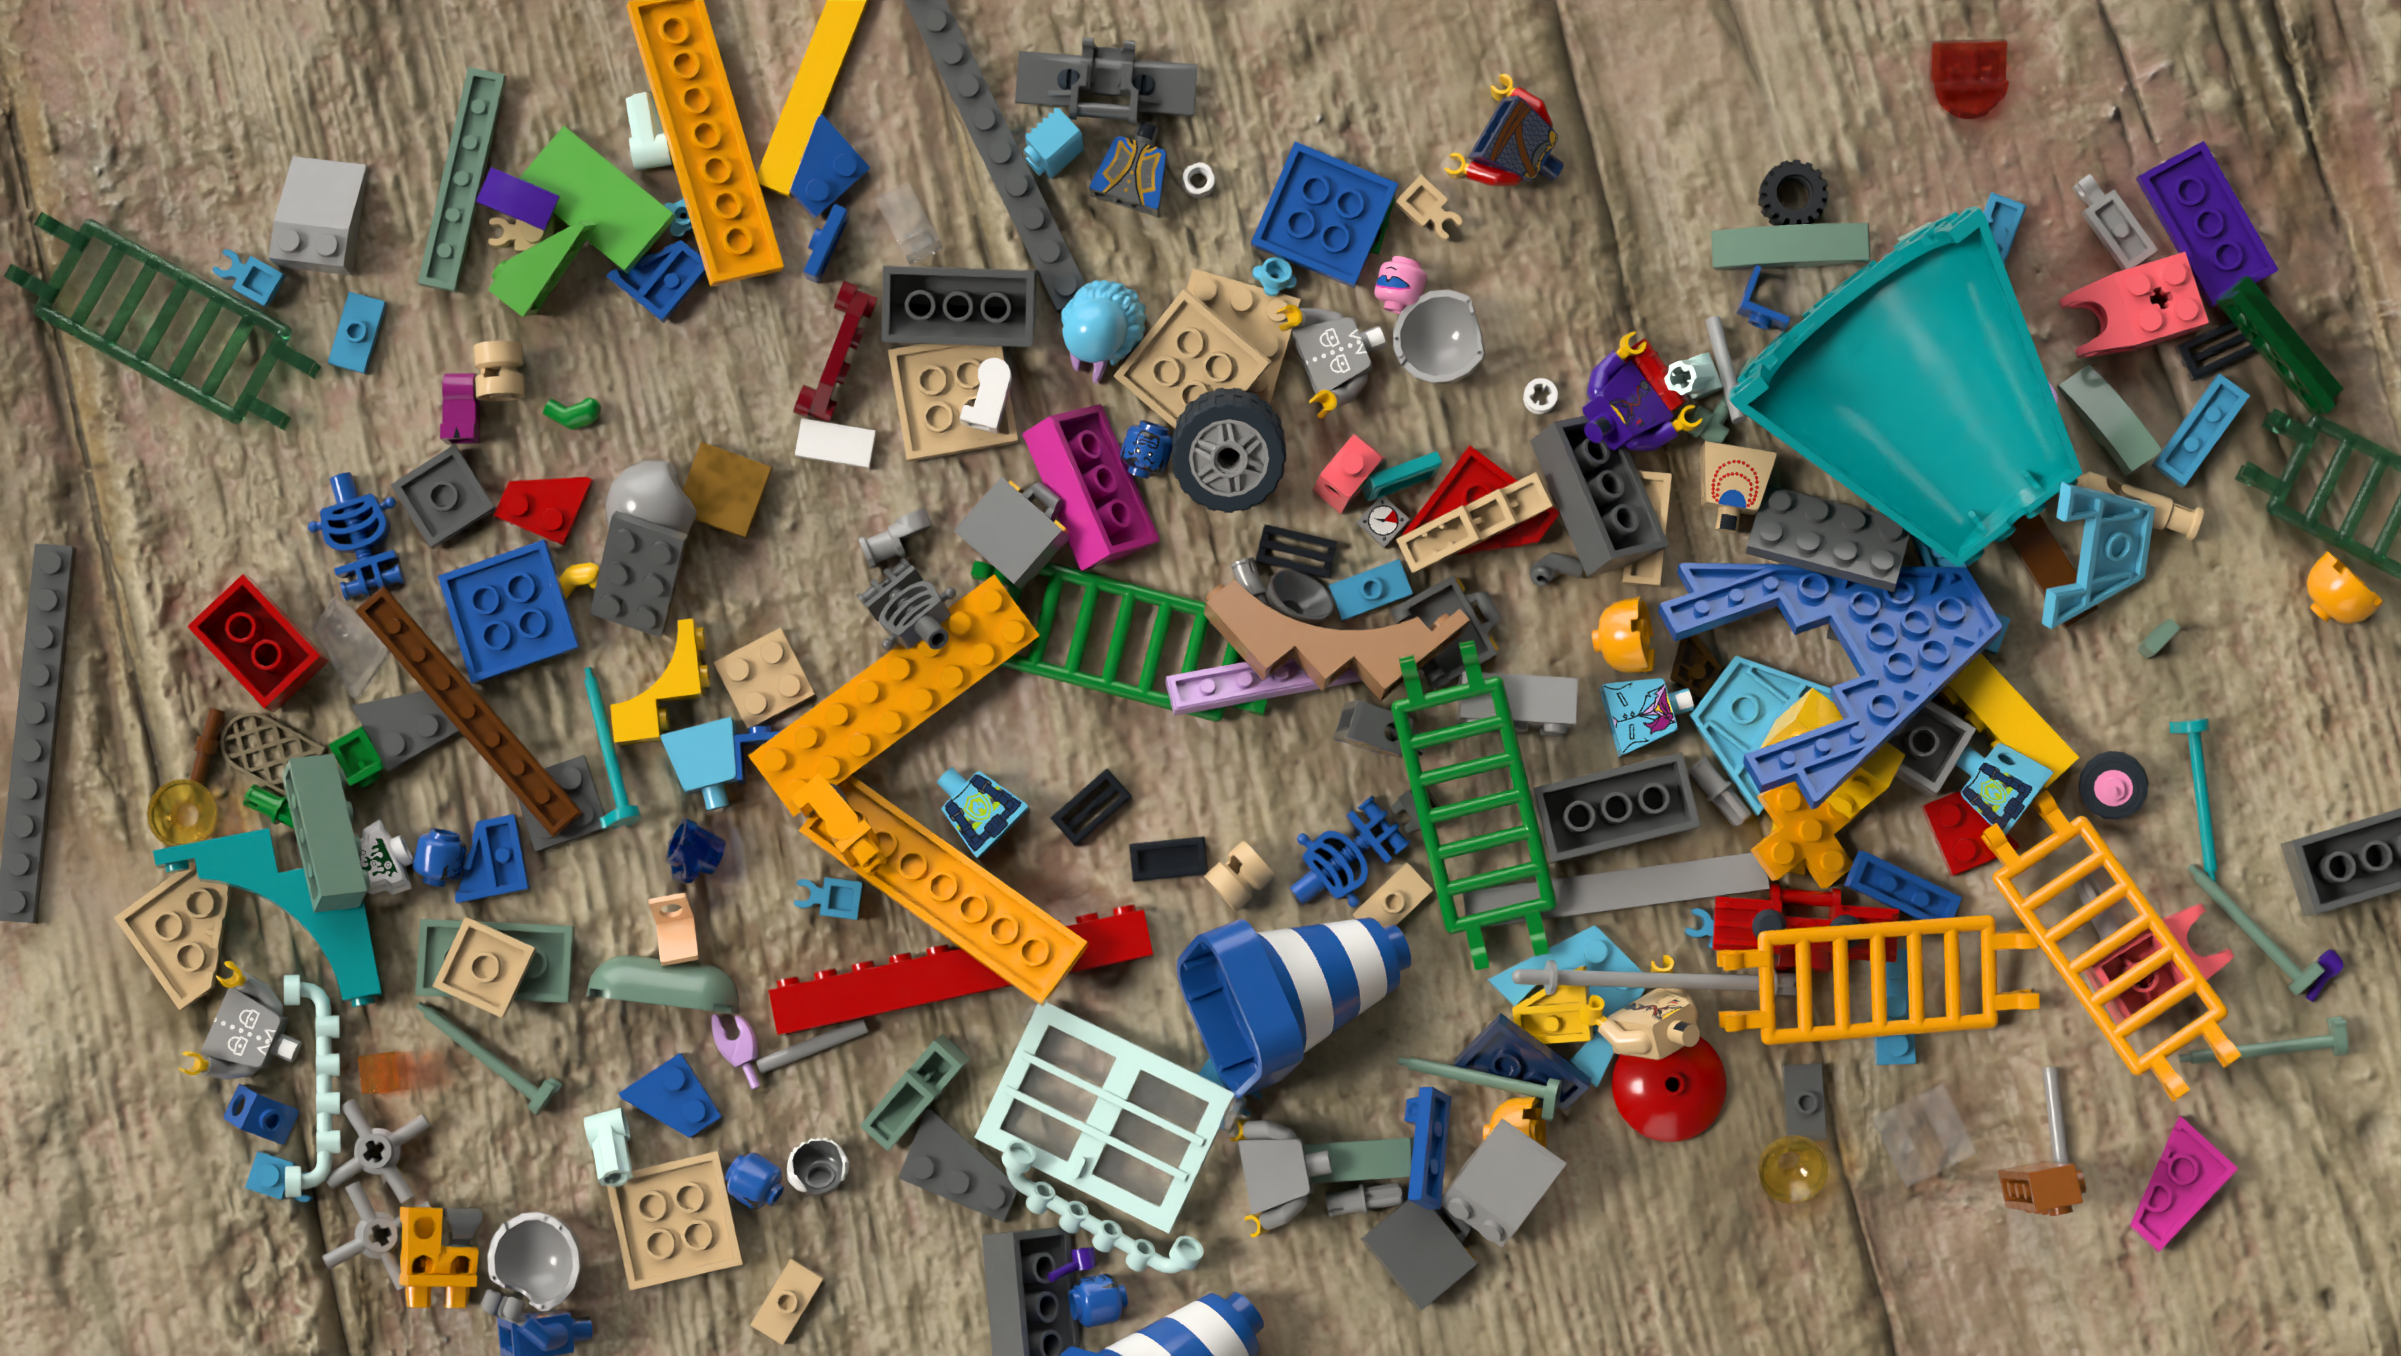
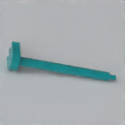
(2193, 729)
(625, 813)

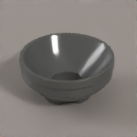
(1300, 593)

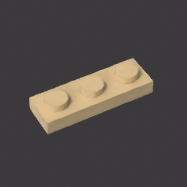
(1650, 569)

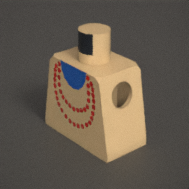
(1733, 481)

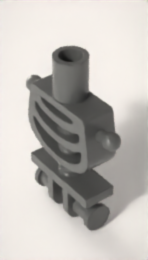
(908, 608)

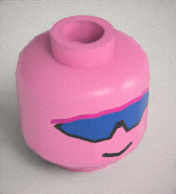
(1400, 284)

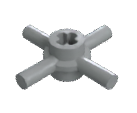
(390, 1155)
(362, 1244)

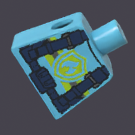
(2001, 783)
(980, 809)

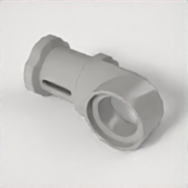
(888, 543)

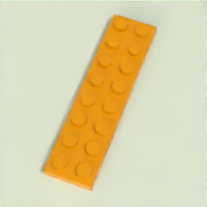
(705, 139)
(895, 694)
(958, 897)

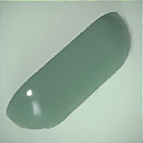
(671, 985)

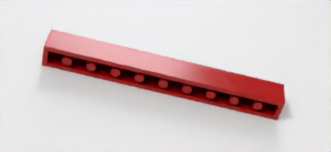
(937, 976)

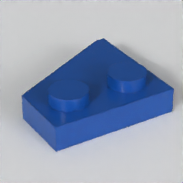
(825, 168)
(662, 279)
(494, 861)
(674, 1097)

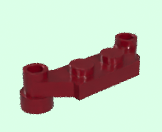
(855, 305)

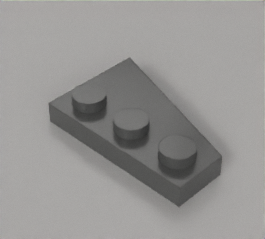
(404, 726)
(956, 1170)

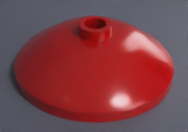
(1668, 1115)

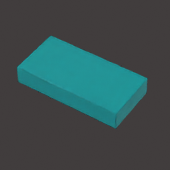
(1402, 476)

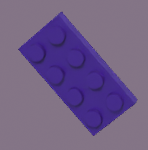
(2206, 221)

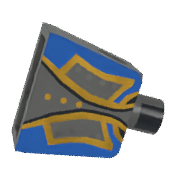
(1132, 172)
(1364, 727)

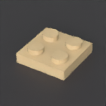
(764, 678)
(484, 967)

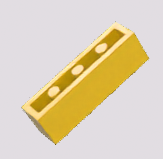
(2006, 717)

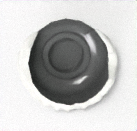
(817, 1167)

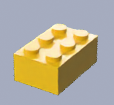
(1867, 782)

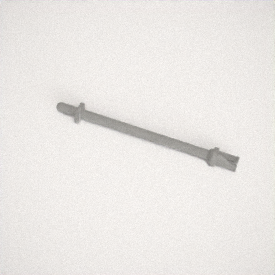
(1551, 977)

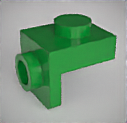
(357, 757)

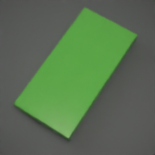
(598, 191)

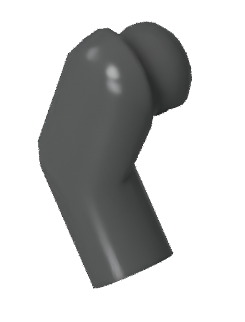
(1552, 566)

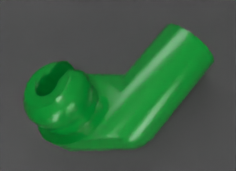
(573, 416)

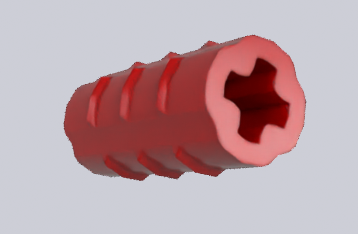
(1654, 372)

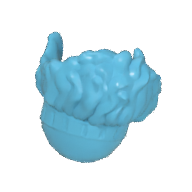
(1103, 322)

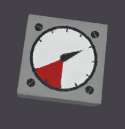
(1383, 521)

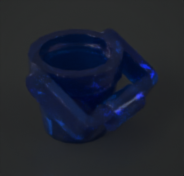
(693, 851)

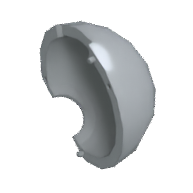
(1439, 337)
(652, 494)
(537, 1258)

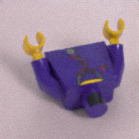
(1626, 407)

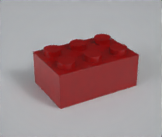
(258, 643)

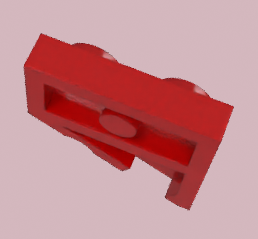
(544, 505)
(1959, 832)

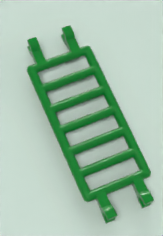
(1107, 681)
(1519, 795)

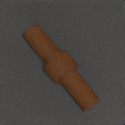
(207, 745)

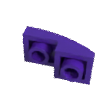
(518, 199)

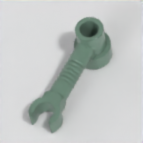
(1712, 425)

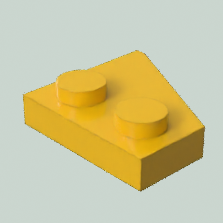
(1555, 1016)

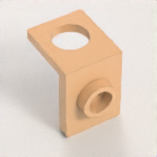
(675, 930)

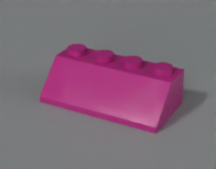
(1099, 496)

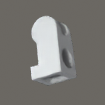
(991, 398)

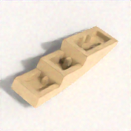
(1475, 522)

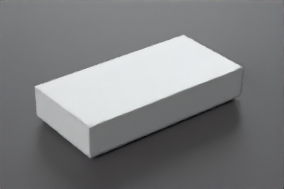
(835, 443)

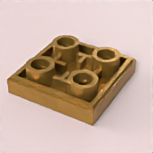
(726, 489)

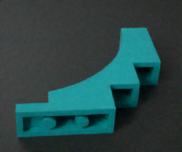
(250, 864)

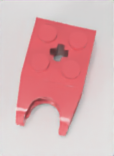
(2125, 307)
(2161, 979)

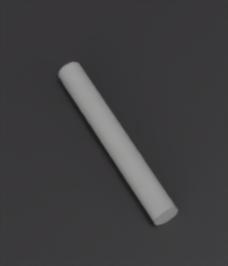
(1724, 364)
(812, 1046)
(2055, 1114)

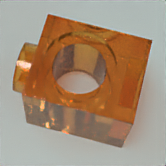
(383, 1073)

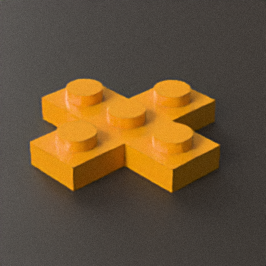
(1802, 836)

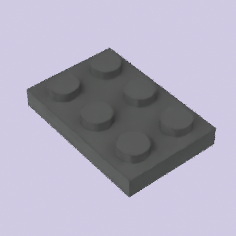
(638, 574)

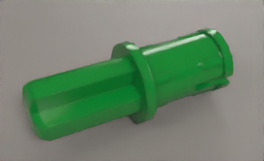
(269, 805)

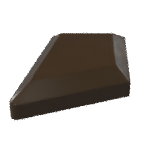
(1694, 666)

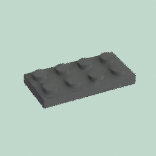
(1828, 538)

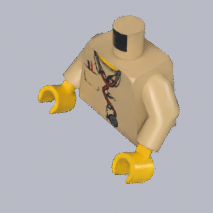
(1650, 1025)

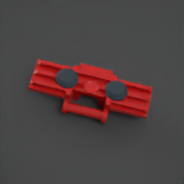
(1743, 919)

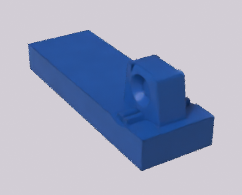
(1900, 889)
(1431, 1119)

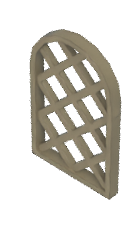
(256, 730)

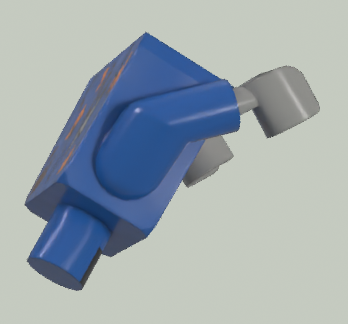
(535, 1332)

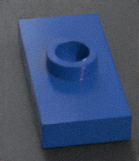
(824, 243)

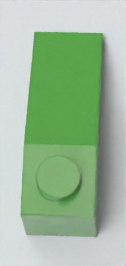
(532, 275)

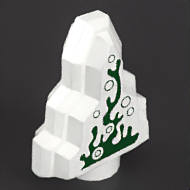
(385, 860)

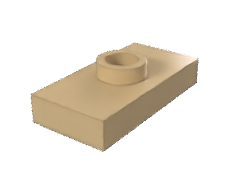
(1395, 897)
(787, 1301)

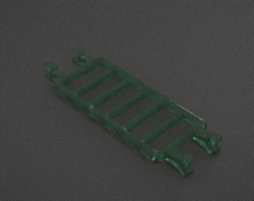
(140, 361)
(2280, 488)

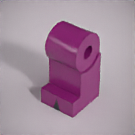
(460, 409)

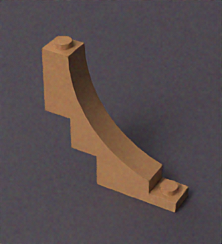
(1271, 639)

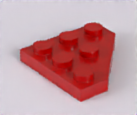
(1470, 480)

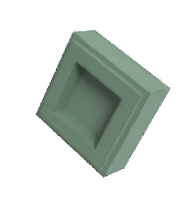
(2158, 638)

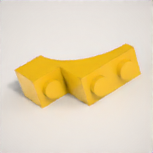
(684, 679)

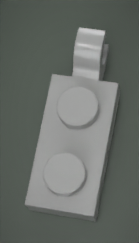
(2114, 224)

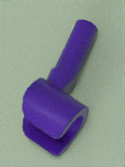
(2332, 965)
(1082, 1260)

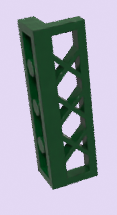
(2280, 346)

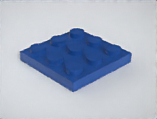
(1324, 214)
(509, 612)

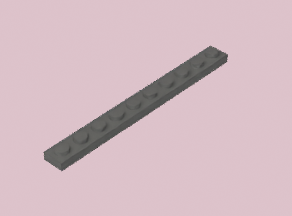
(997, 149)
(36, 732)

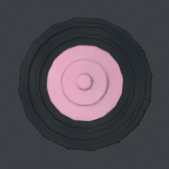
(2113, 785)

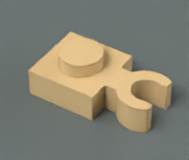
(1424, 205)
(520, 233)

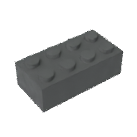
(1615, 808)
(2346, 863)

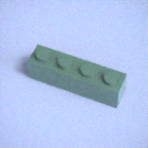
(325, 833)

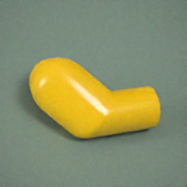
(579, 575)

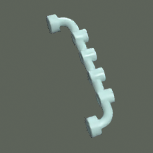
(327, 1102)
(1141, 1253)

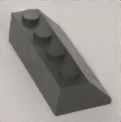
(958, 305)
(1598, 497)
(1023, 1306)

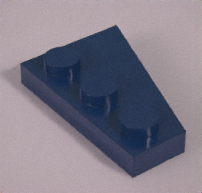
(1515, 1054)

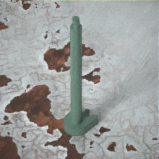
(2300, 978)
(2336, 1040)
(1550, 1093)
(539, 1098)

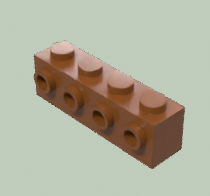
(2042, 1187)

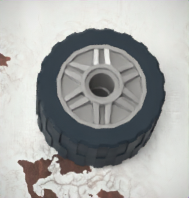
(1228, 478)

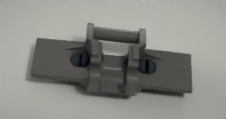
(1106, 71)

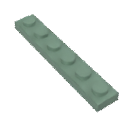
(462, 180)

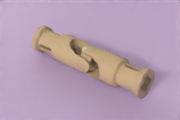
(2166, 512)

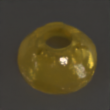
(164, 809)
(1796, 1183)

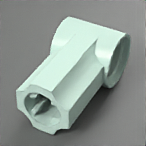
(648, 141)
(1694, 377)
(608, 1139)

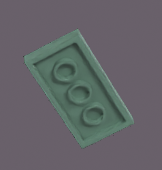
(546, 977)

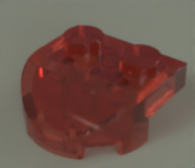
(1968, 75)

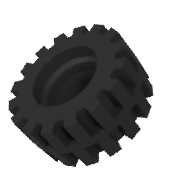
(1797, 172)

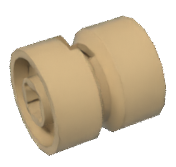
(500, 358)
(1239, 876)

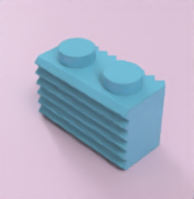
(1053, 144)

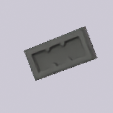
(1804, 1101)

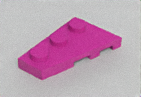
(2180, 1185)

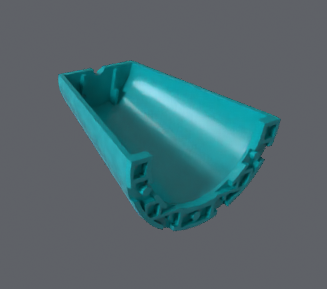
(1945, 403)

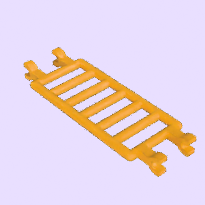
(1876, 932)
(2093, 1002)

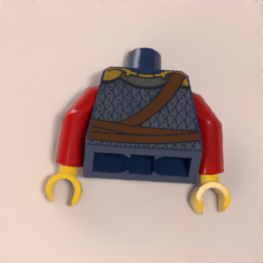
(1513, 143)

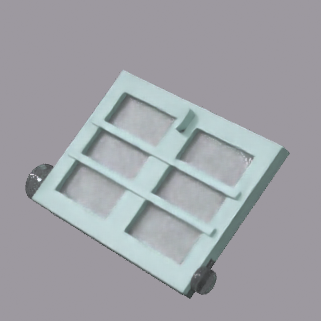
(1108, 1114)

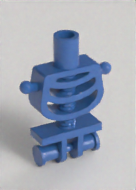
(353, 510)
(1318, 878)

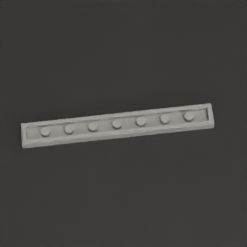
(1630, 887)

